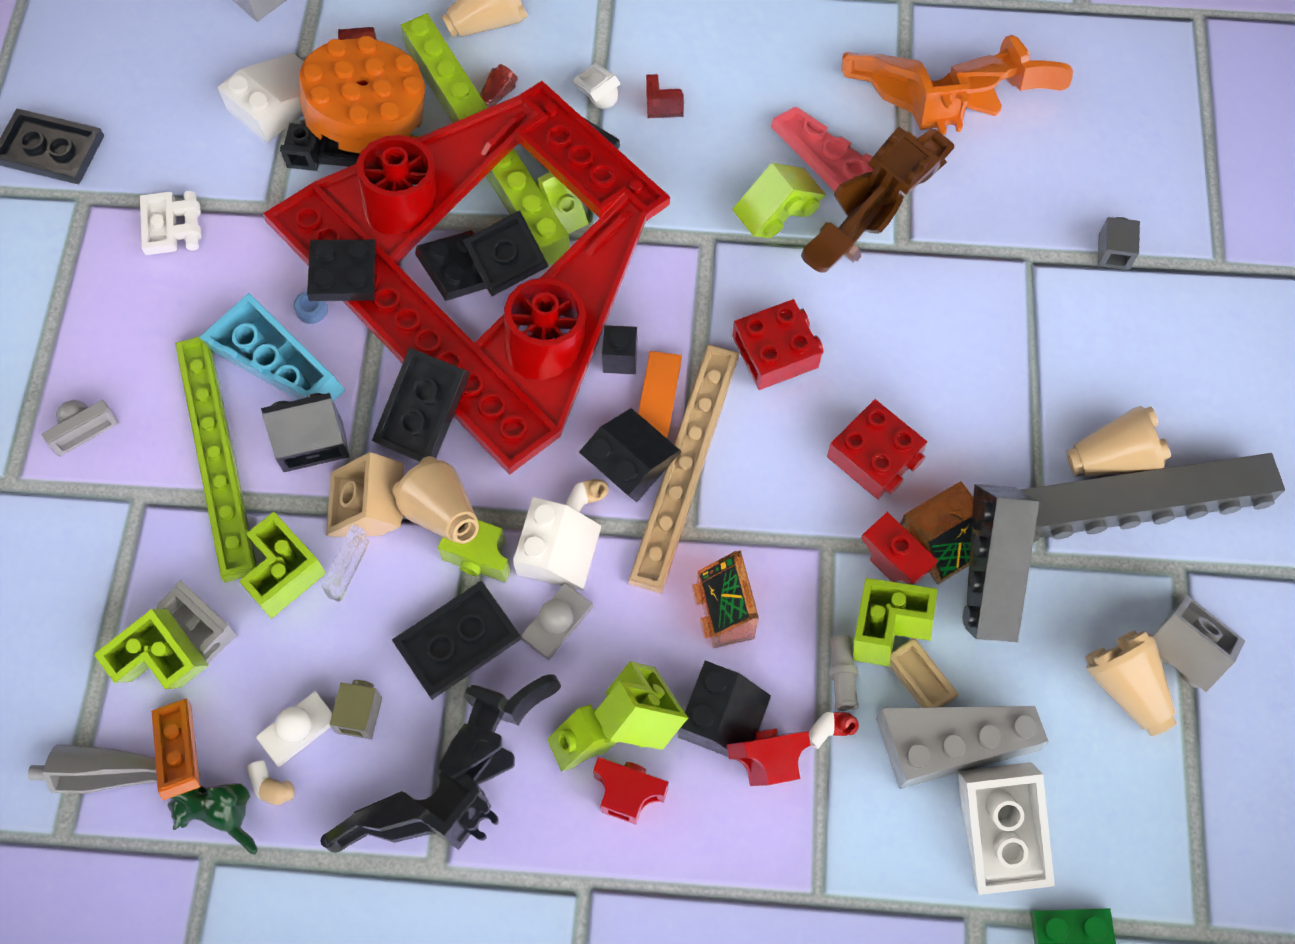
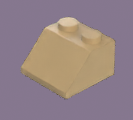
(364, 496)

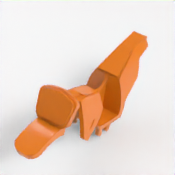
(967, 85)

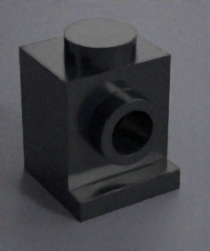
(300, 142)

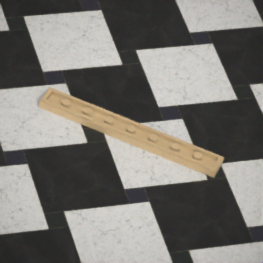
(683, 474)

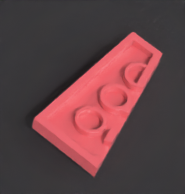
(824, 153)

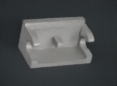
(198, 621)

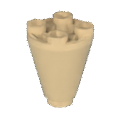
(477, 16)
(1121, 446)
(437, 500)
(1135, 680)

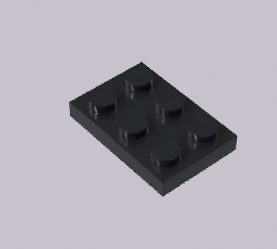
(49, 146)
(421, 406)
(456, 639)

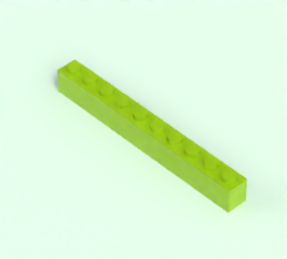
(459, 100)

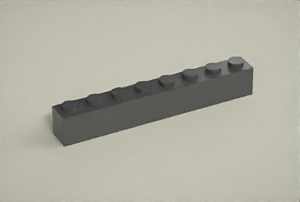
(1156, 496)

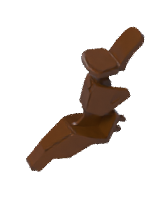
(876, 196)

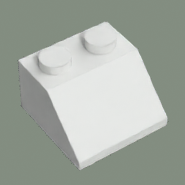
(556, 544)

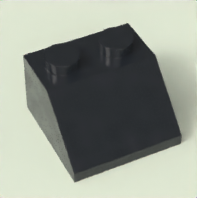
(630, 453)
(723, 709)

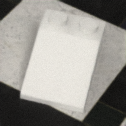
(265, 95)
(1007, 827)

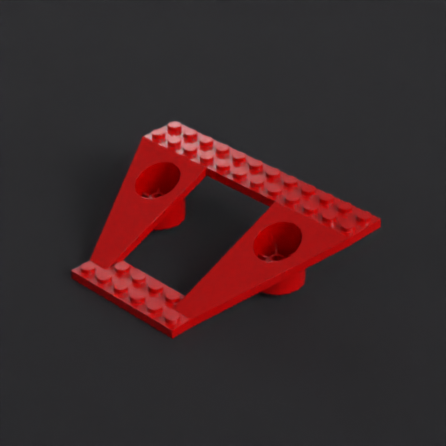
(517, 383)

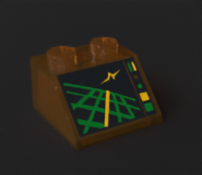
(944, 529)
(726, 601)

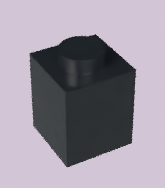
(619, 349)

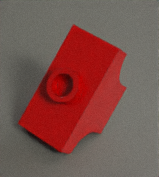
(897, 551)
(770, 756)
(627, 789)

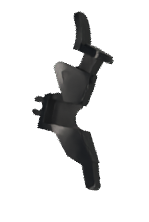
(459, 801)

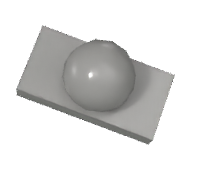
(78, 425)
(556, 621)

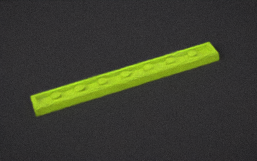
(216, 459)

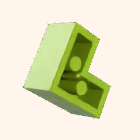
(776, 196)
(287, 566)
(890, 611)
(156, 644)
(640, 709)

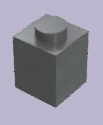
(1118, 243)

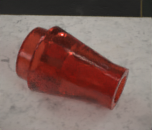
(498, 85)

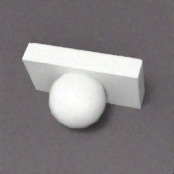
(598, 85)
(295, 728)

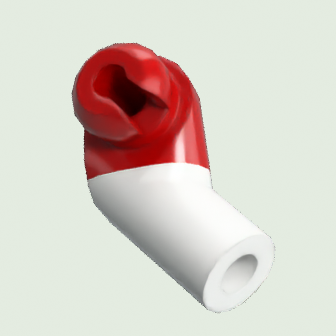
(832, 725)

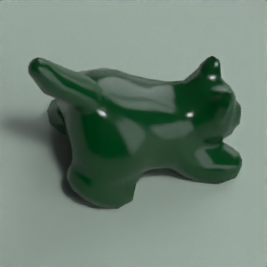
(218, 807)

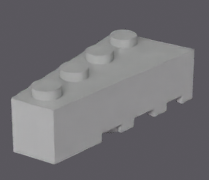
(944, 740)

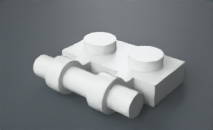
(159, 225)

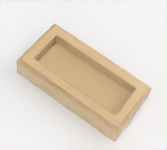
(921, 676)

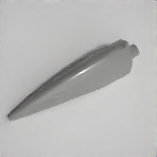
(93, 769)

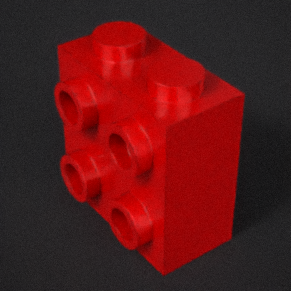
(777, 344)
(877, 450)

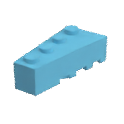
(268, 351)

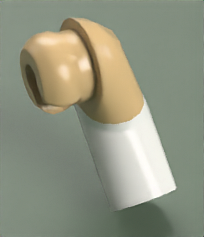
(586, 493)
(267, 788)

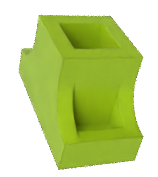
(563, 202)
(479, 555)
(578, 739)

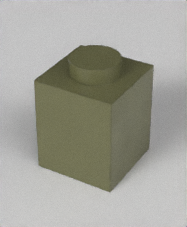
(356, 709)

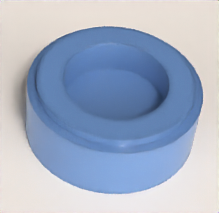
(310, 311)

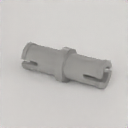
(843, 673)

